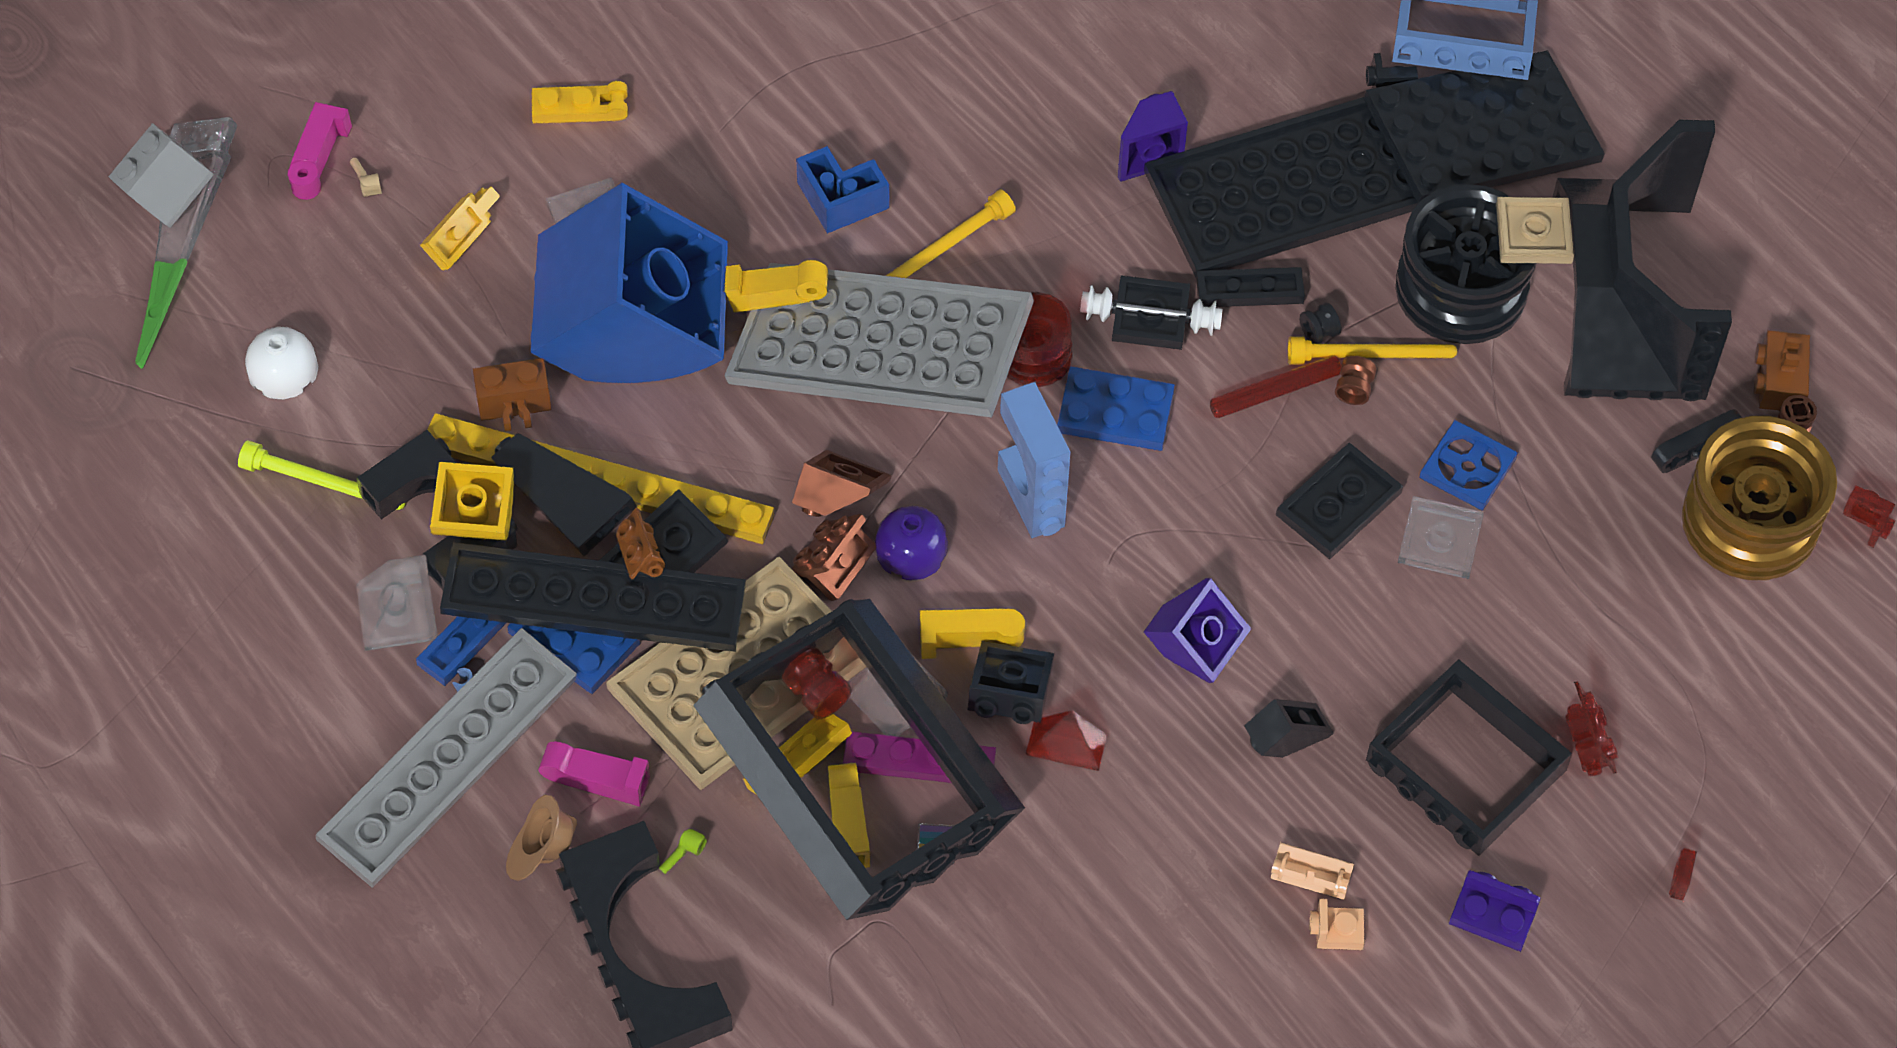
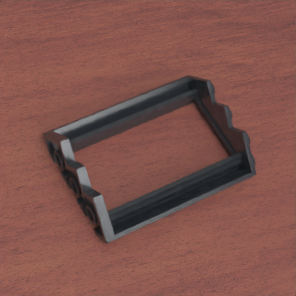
(794, 805)

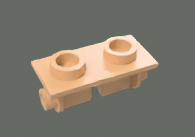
(1312, 871)

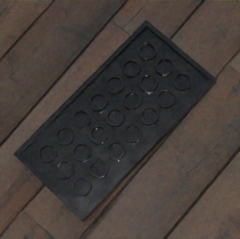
(1280, 187)

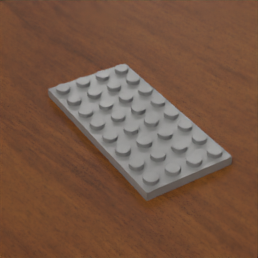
(887, 343)

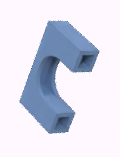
(1038, 463)

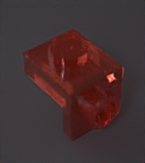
(1872, 511)

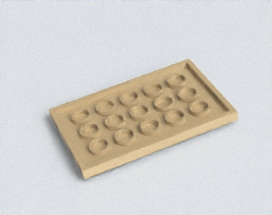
(671, 677)

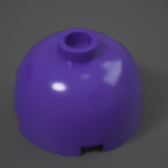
(911, 543)

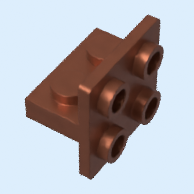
(835, 555)

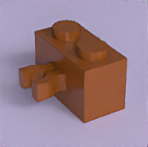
(1783, 368)
(512, 391)

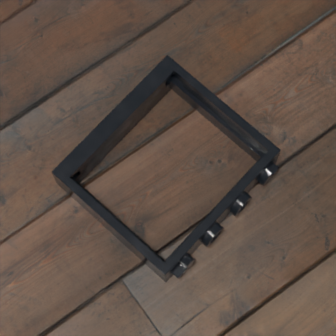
(1501, 715)

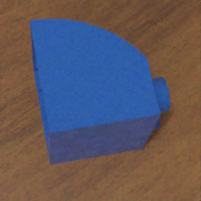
(629, 292)

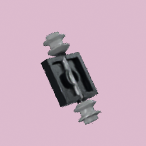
(1151, 312)

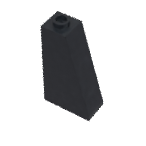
(568, 495)

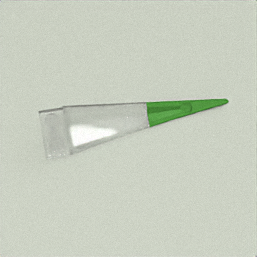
(210, 144)

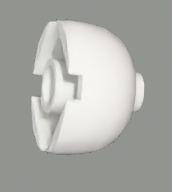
(281, 362)

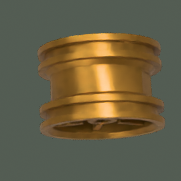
(1769, 525)

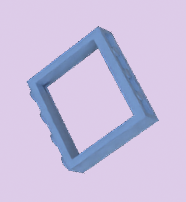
(1468, 53)

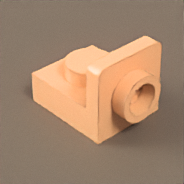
(1337, 927)

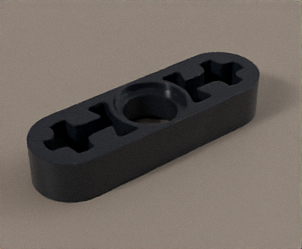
(1689, 444)

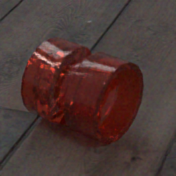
(820, 687)

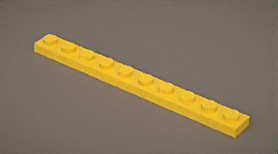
(728, 513)

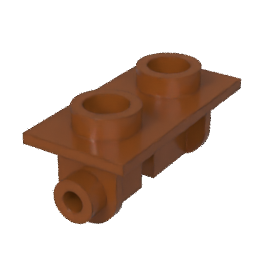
(639, 546)

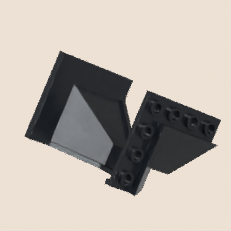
(1625, 328)

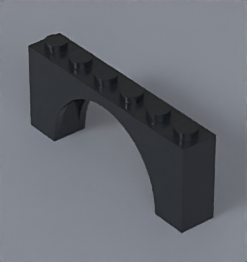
(656, 1014)

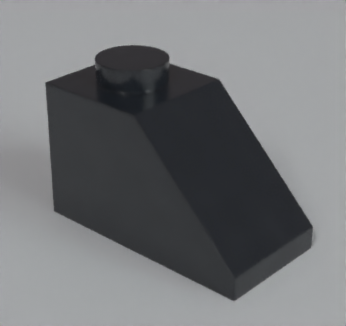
(1287, 727)

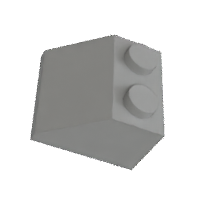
(161, 175)

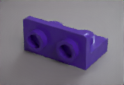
(1495, 910)

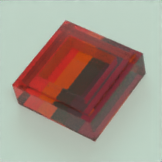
(1682, 874)

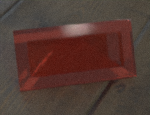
(1067, 740)

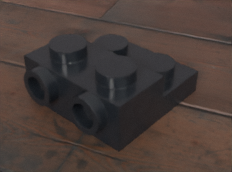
(1010, 682)

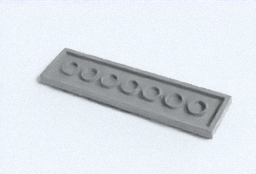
(446, 757)

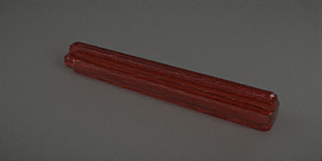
(1275, 386)

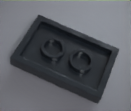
(1339, 500)
(681, 534)

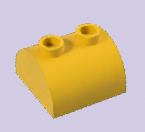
(472, 501)

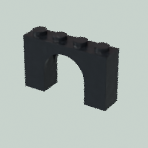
(414, 472)

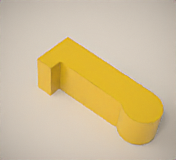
(775, 286)
(969, 629)
(848, 808)

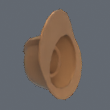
(540, 839)

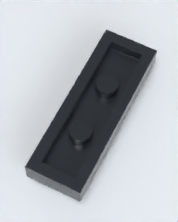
(1250, 287)

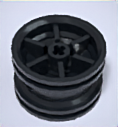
(1460, 284)

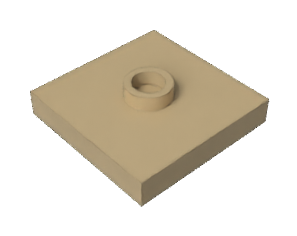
(1534, 230)

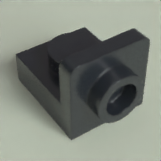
(1378, 76)

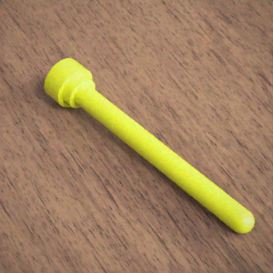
(255, 457)

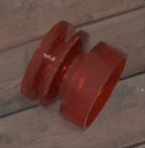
(1045, 344)

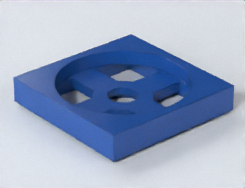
(1481, 445)

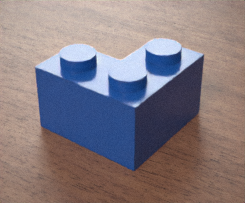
(841, 195)

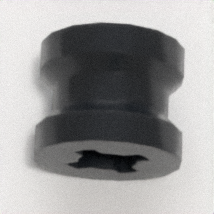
(1320, 323)

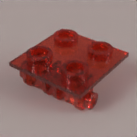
(1588, 730)

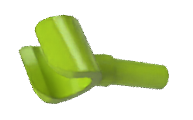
(689, 841)

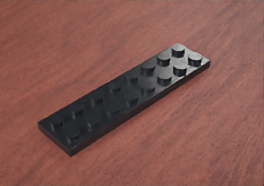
(592, 597)

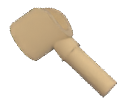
(369, 183)

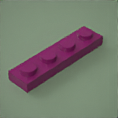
(896, 757)

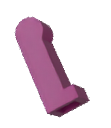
(315, 147)
(596, 772)

